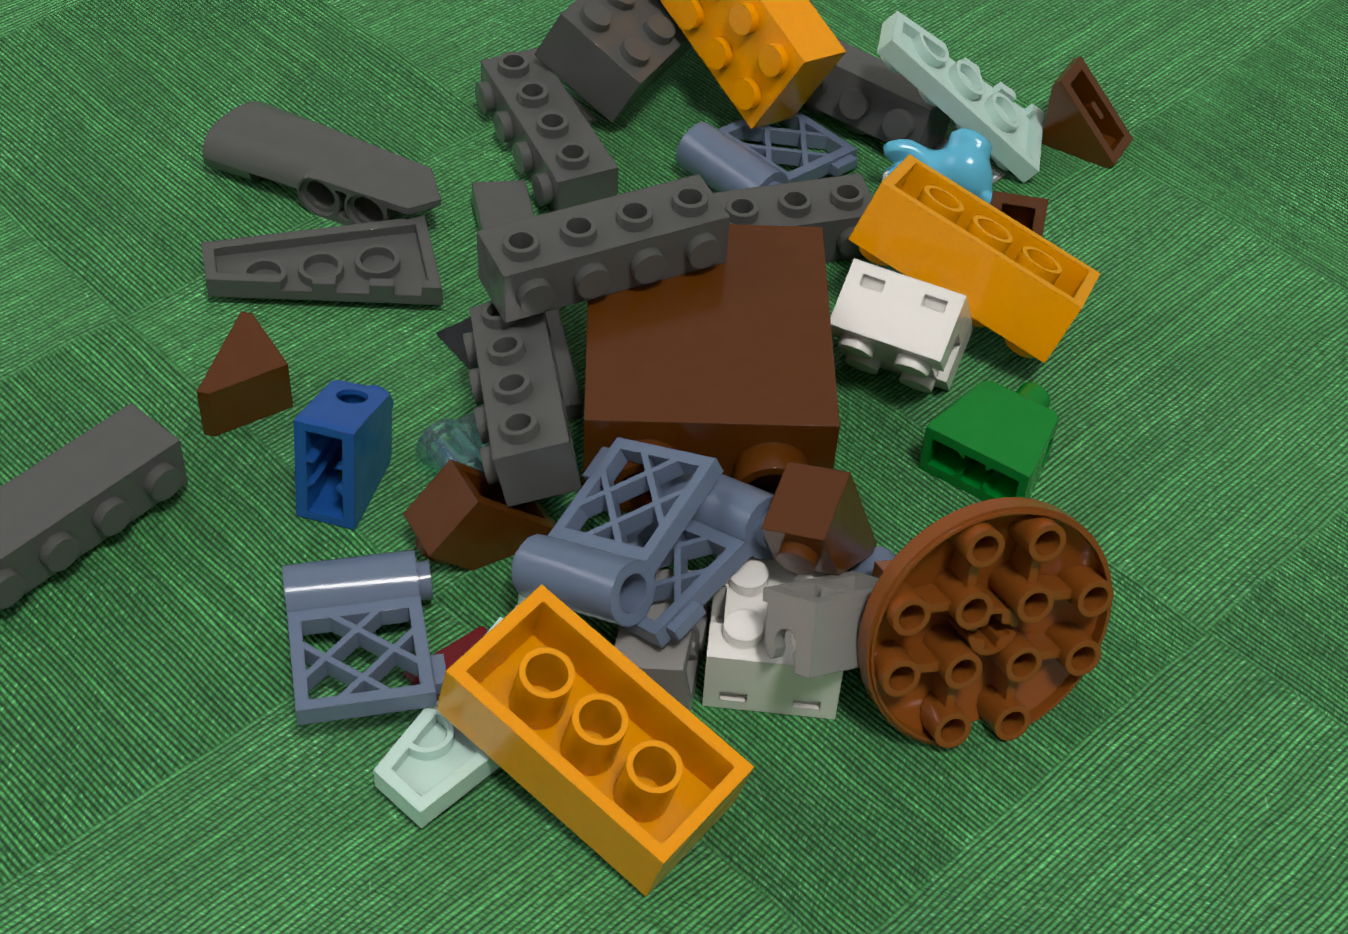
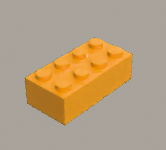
(760, 51)
(964, 244)
(593, 738)

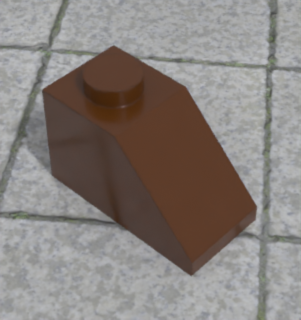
(468, 520)
(817, 521)

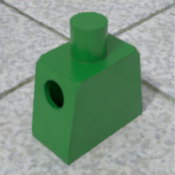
(992, 441)

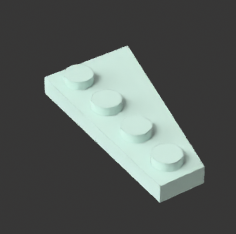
(964, 95)
(432, 765)

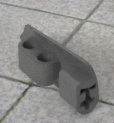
(330, 170)

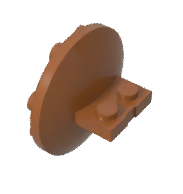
(984, 620)

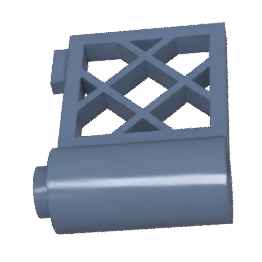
(735, 165)
(723, 525)
(597, 568)
(353, 601)

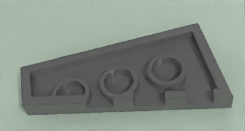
(338, 263)

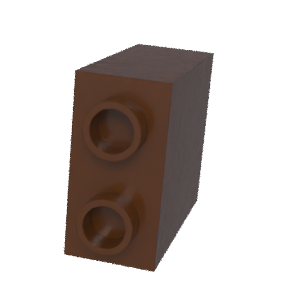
(720, 361)

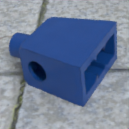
(345, 431)

